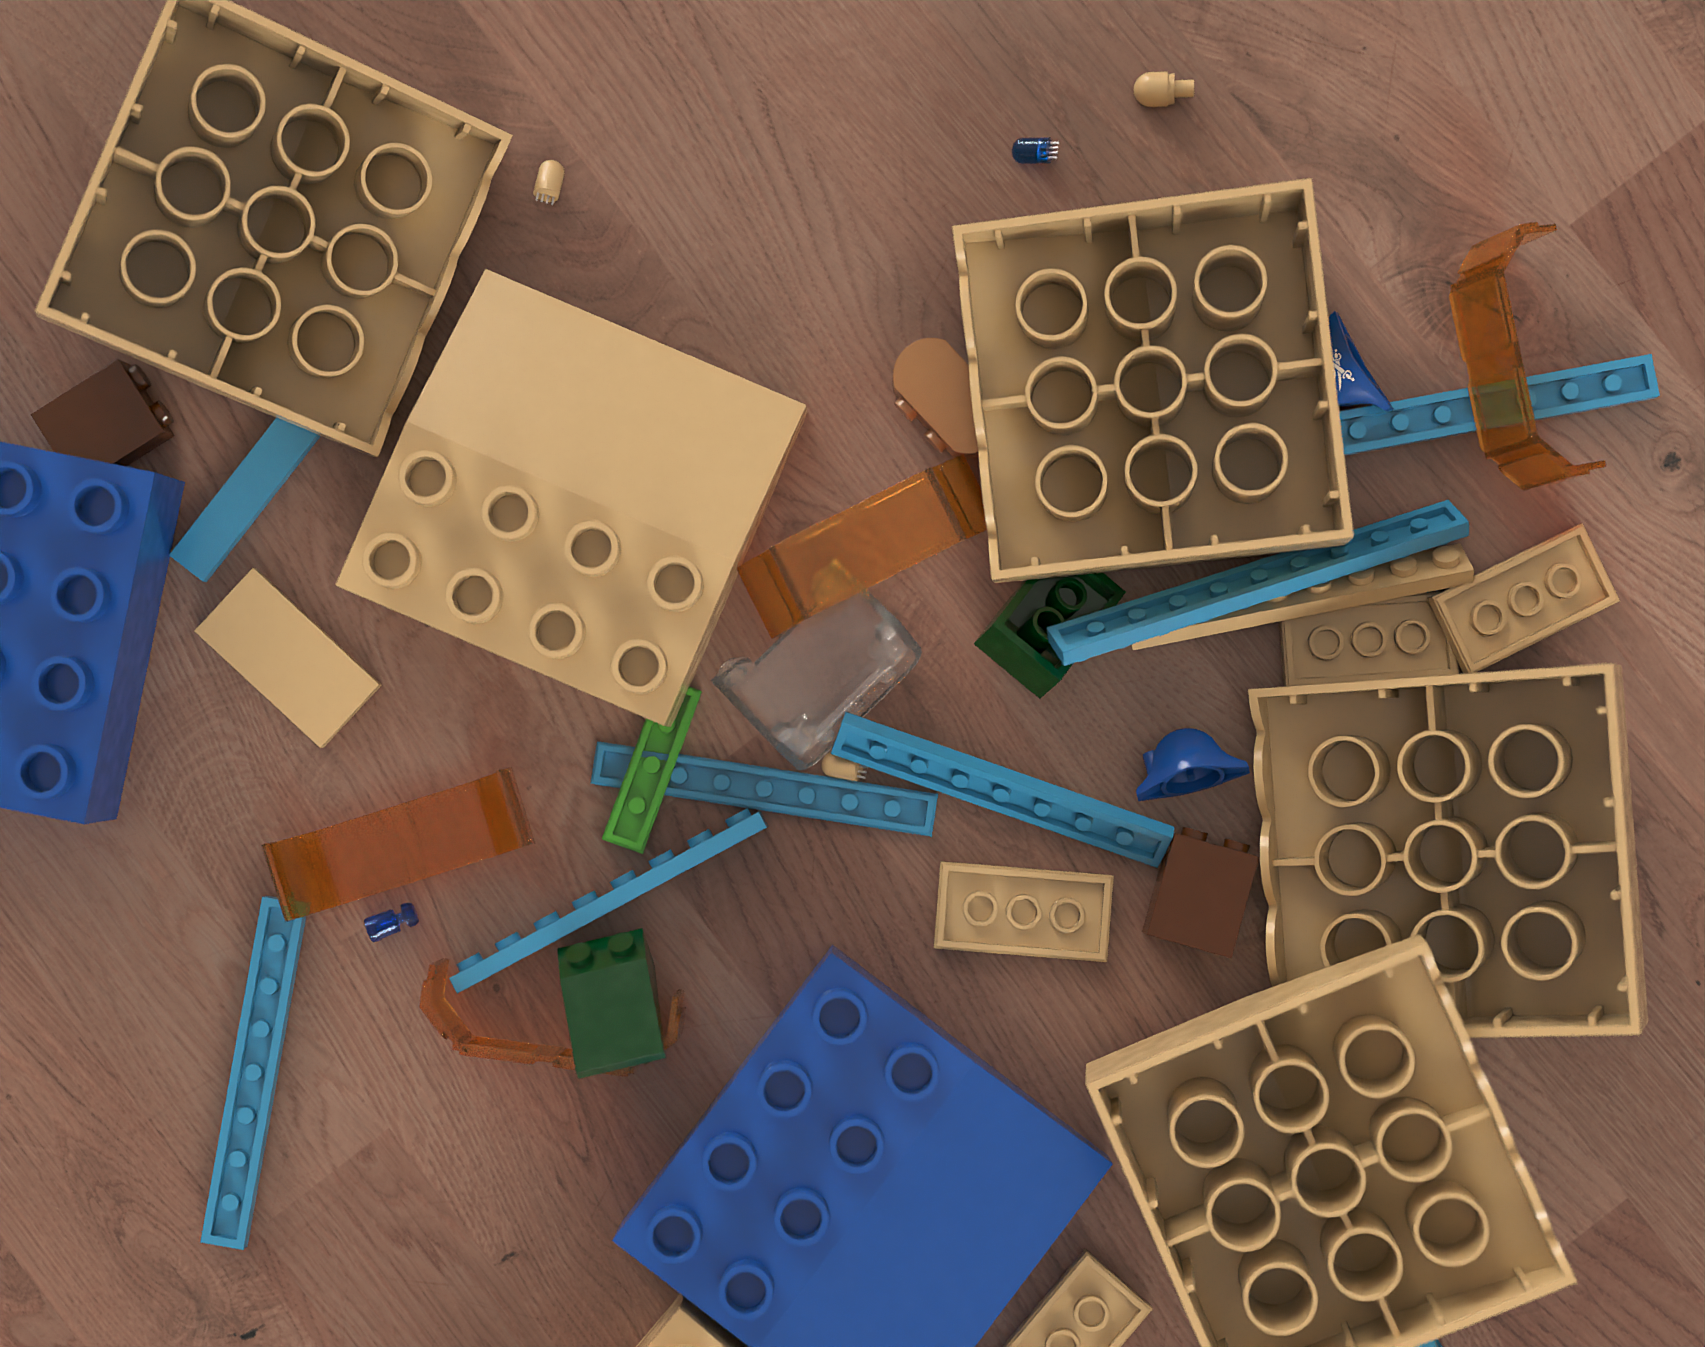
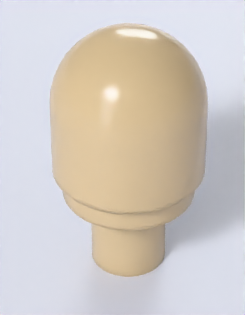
(1161, 88)

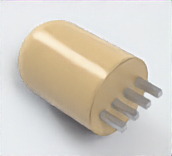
(549, 181)
(842, 768)

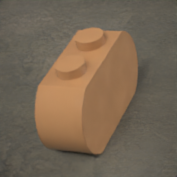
(936, 390)

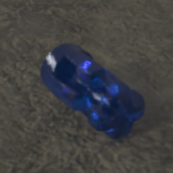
(389, 923)

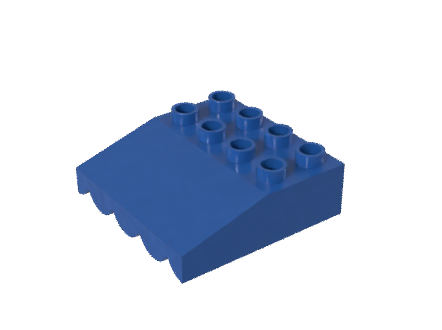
(77, 624)
(861, 1181)

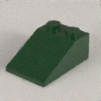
(1019, 630)
(611, 1003)

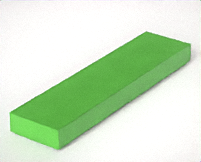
(648, 778)

